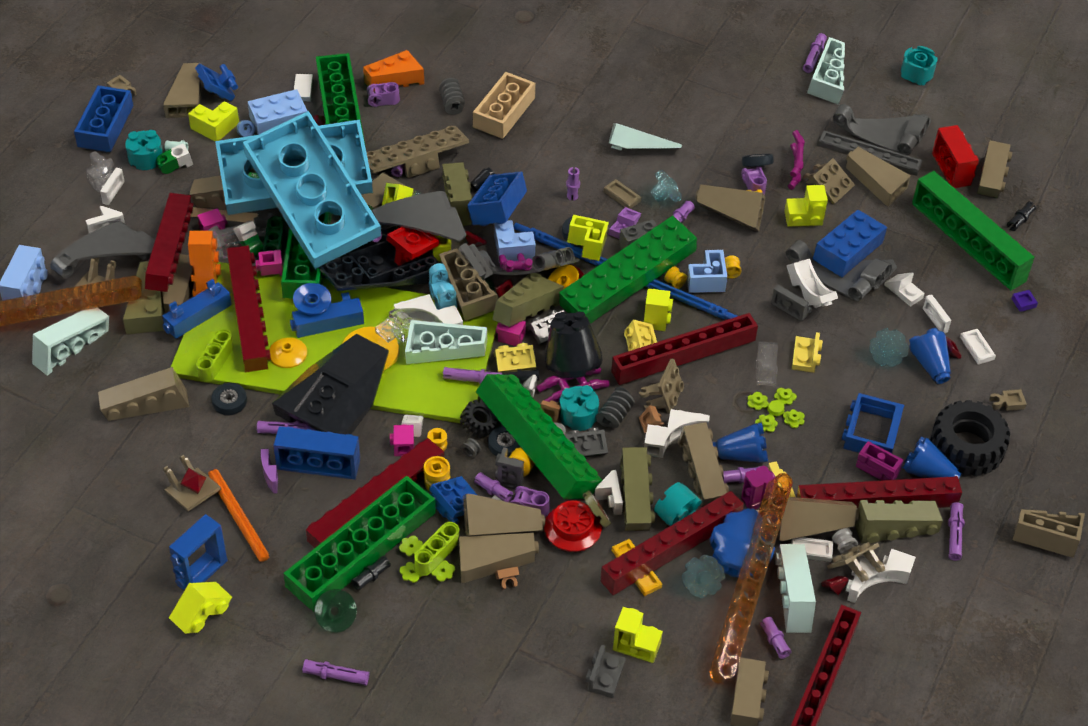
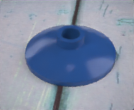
(312, 293)

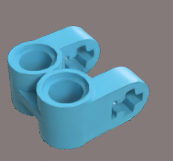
(440, 287)

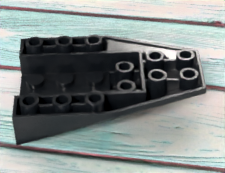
(374, 267)
(336, 389)

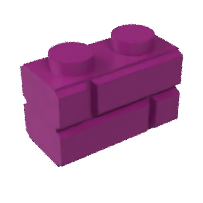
(879, 462)
(755, 486)

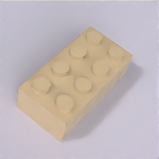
(504, 105)

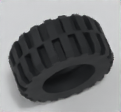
(980, 421)

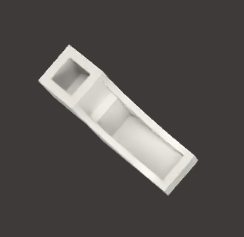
(813, 290)
(424, 309)
(659, 437)
(897, 569)

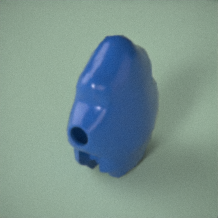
(733, 540)

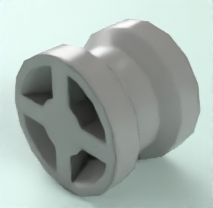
(844, 540)

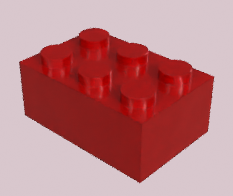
(955, 156)

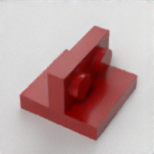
(410, 243)

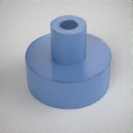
(245, 128)

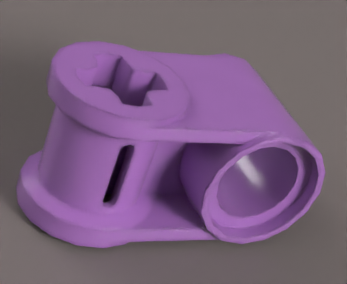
(385, 94)
(754, 179)
(532, 498)

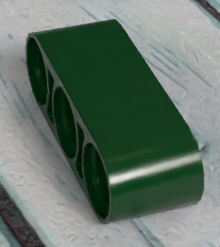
(274, 234)

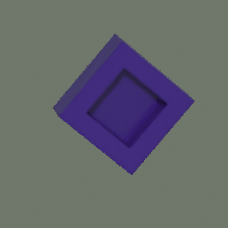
(1024, 300)

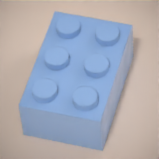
(275, 110)
(23, 273)

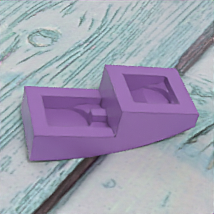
(625, 218)
(269, 471)

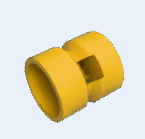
(436, 470)

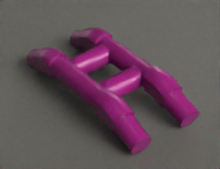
(797, 149)
(521, 264)
(554, 380)

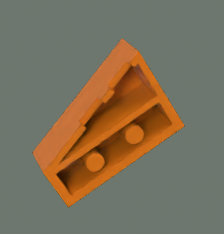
(399, 68)
(203, 259)

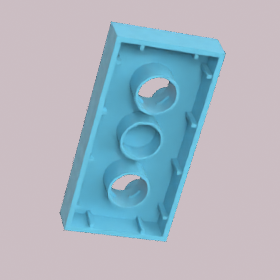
(312, 189)
(249, 194)

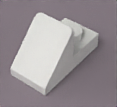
(108, 216)
(904, 289)
(610, 490)

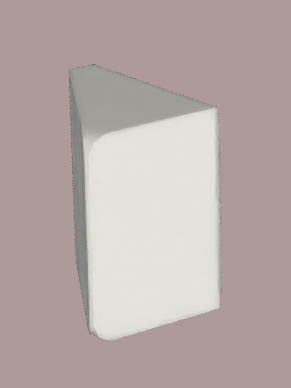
(530, 384)
(414, 420)

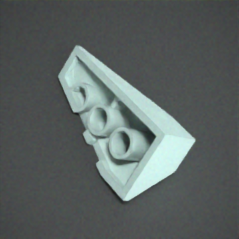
(630, 138)

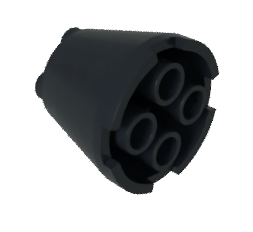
(572, 346)

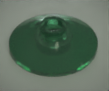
(346, 610)

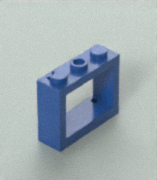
(877, 407)
(205, 532)

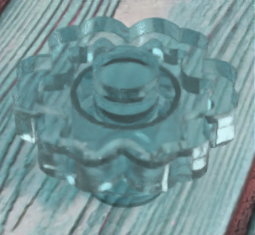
(665, 188)
(889, 347)
(703, 576)

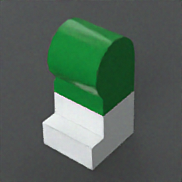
(174, 159)
(248, 236)

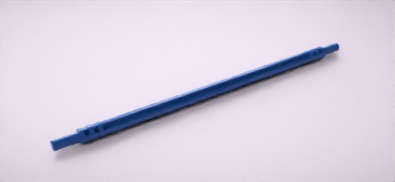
(675, 293)

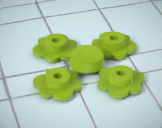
(776, 408)
(410, 546)

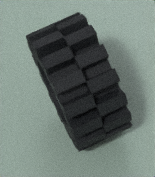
(475, 426)

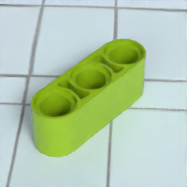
(214, 355)
(433, 557)

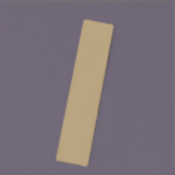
(240, 217)

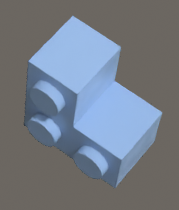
(512, 243)
(710, 275)

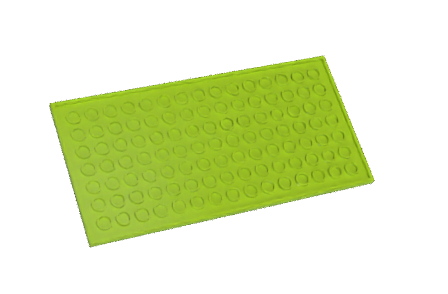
(403, 387)

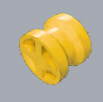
(732, 266)
(675, 277)
(439, 437)

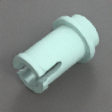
(171, 144)

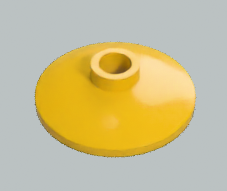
(564, 275)
(288, 352)

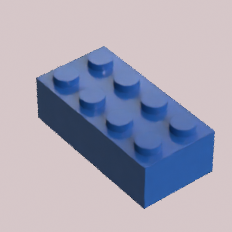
(103, 118)
(497, 198)
(849, 243)
(317, 452)

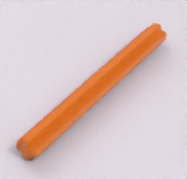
(239, 517)

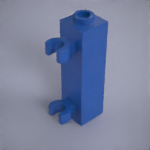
(196, 310)
(337, 316)

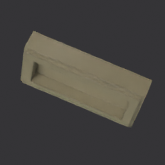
(622, 194)

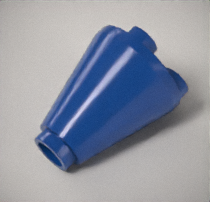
(932, 354)
(743, 445)
(929, 461)

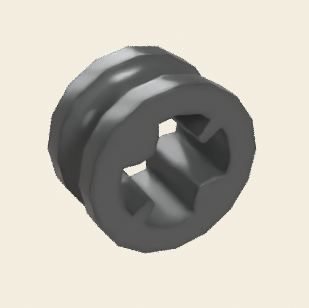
(471, 447)

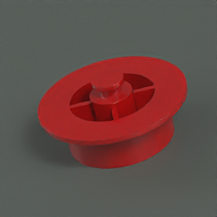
(572, 526)

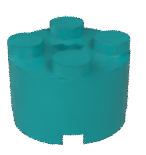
(918, 65)
(143, 149)
(579, 407)
(677, 504)

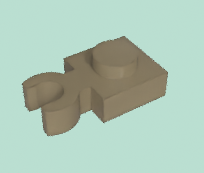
(121, 83)
(1010, 399)

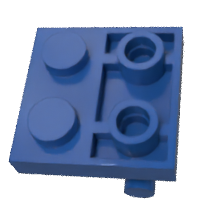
(218, 82)
(449, 497)

